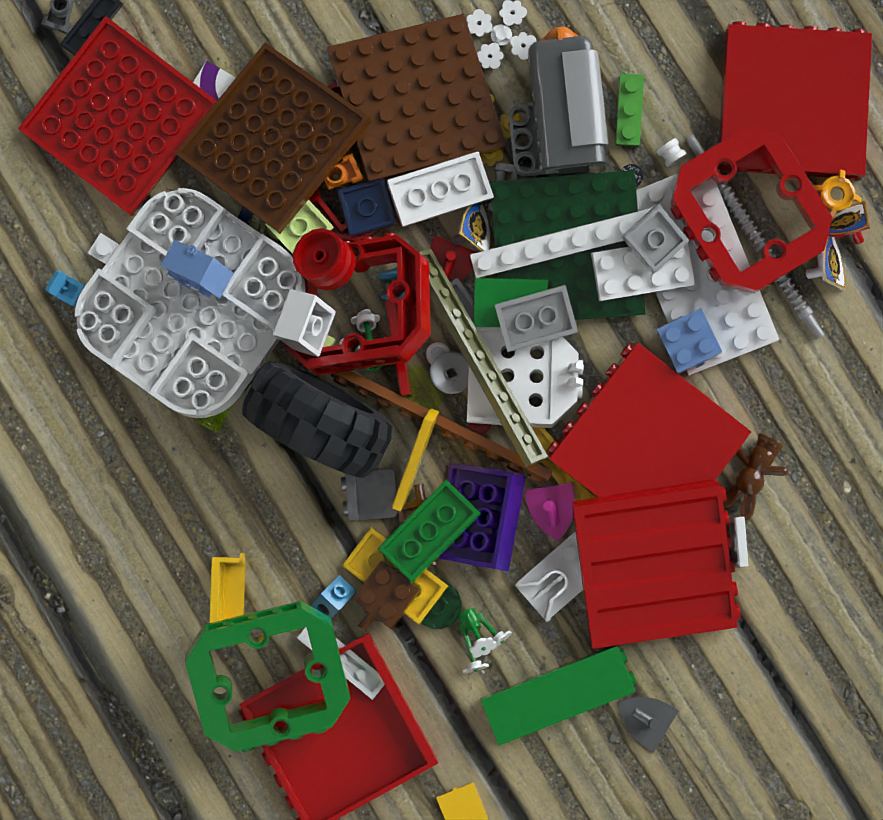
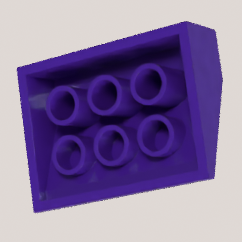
(498, 499)

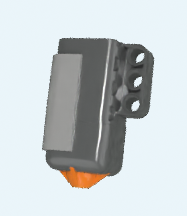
(567, 109)

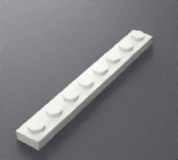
(553, 245)

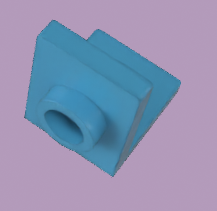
(334, 596)

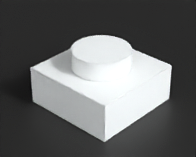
(103, 248)

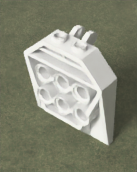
(557, 389)

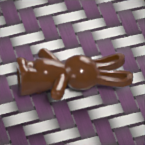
(751, 478)

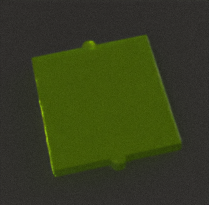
(424, 390)

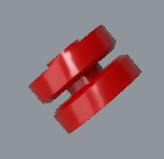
(324, 259)

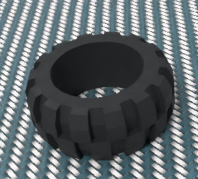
(316, 419)

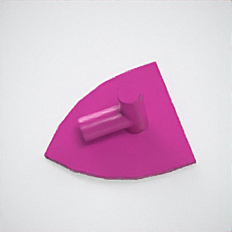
(552, 508)

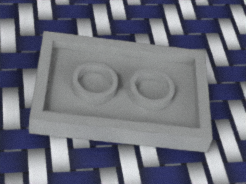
(536, 318)

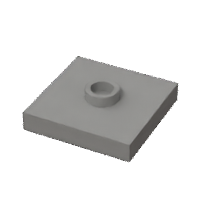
(655, 238)

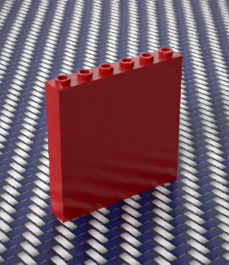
(801, 86)
(646, 431)
(356, 760)

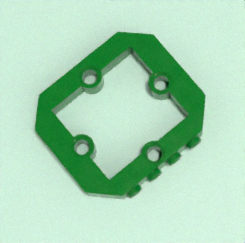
(261, 731)

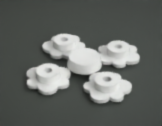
(500, 34)

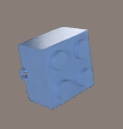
(196, 270)
(689, 341)

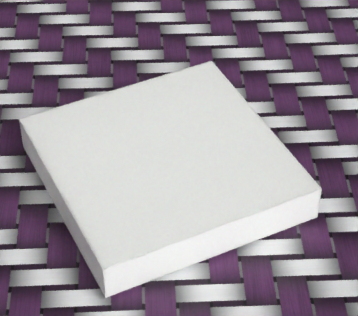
(739, 544)

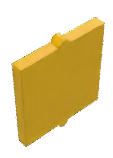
(462, 804)

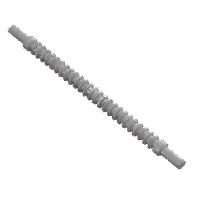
(804, 313)

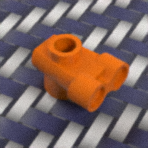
(347, 170)

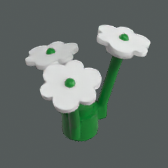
(470, 623)

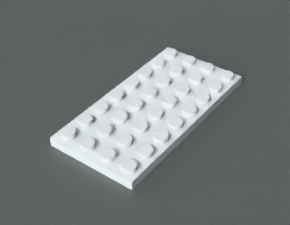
(734, 315)

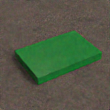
(497, 290)

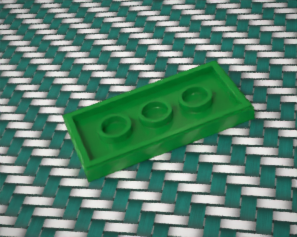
(429, 531)

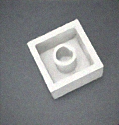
(304, 322)

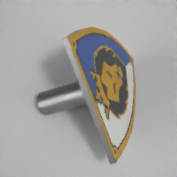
(475, 228)

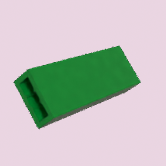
(558, 694)

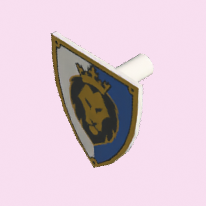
(830, 265)

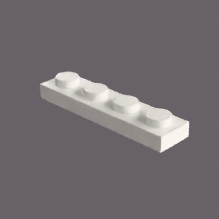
(355, 668)

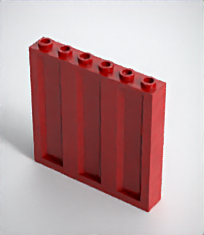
(656, 564)

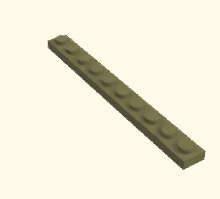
(483, 364)

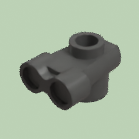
(57, 18)

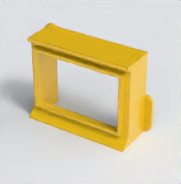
(227, 587)

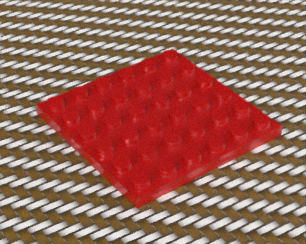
(117, 115)

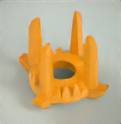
(848, 193)

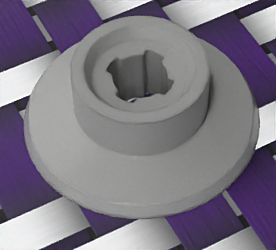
(444, 363)

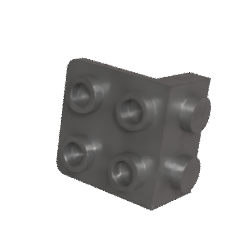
(370, 496)

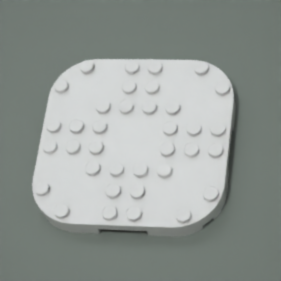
(170, 338)

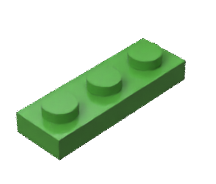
(629, 110)

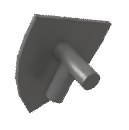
(647, 719)

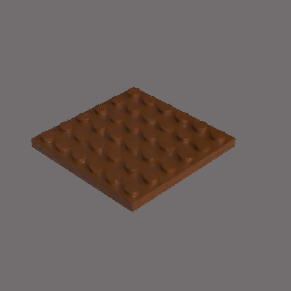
(421, 94)
(273, 137)

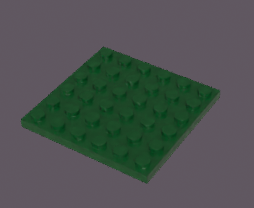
(559, 203)

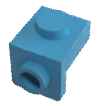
(65, 288)

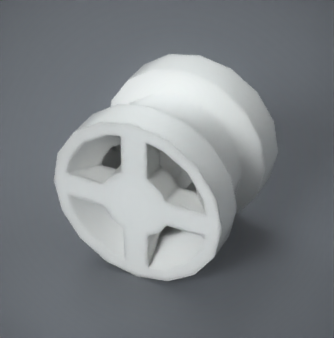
(671, 152)

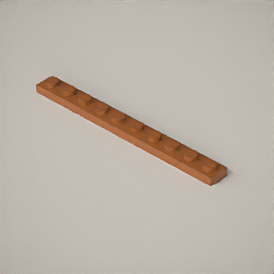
(449, 428)

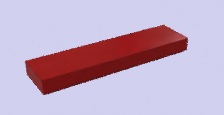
(401, 368)

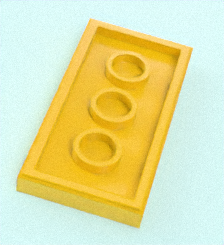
(415, 459)
(367, 557)

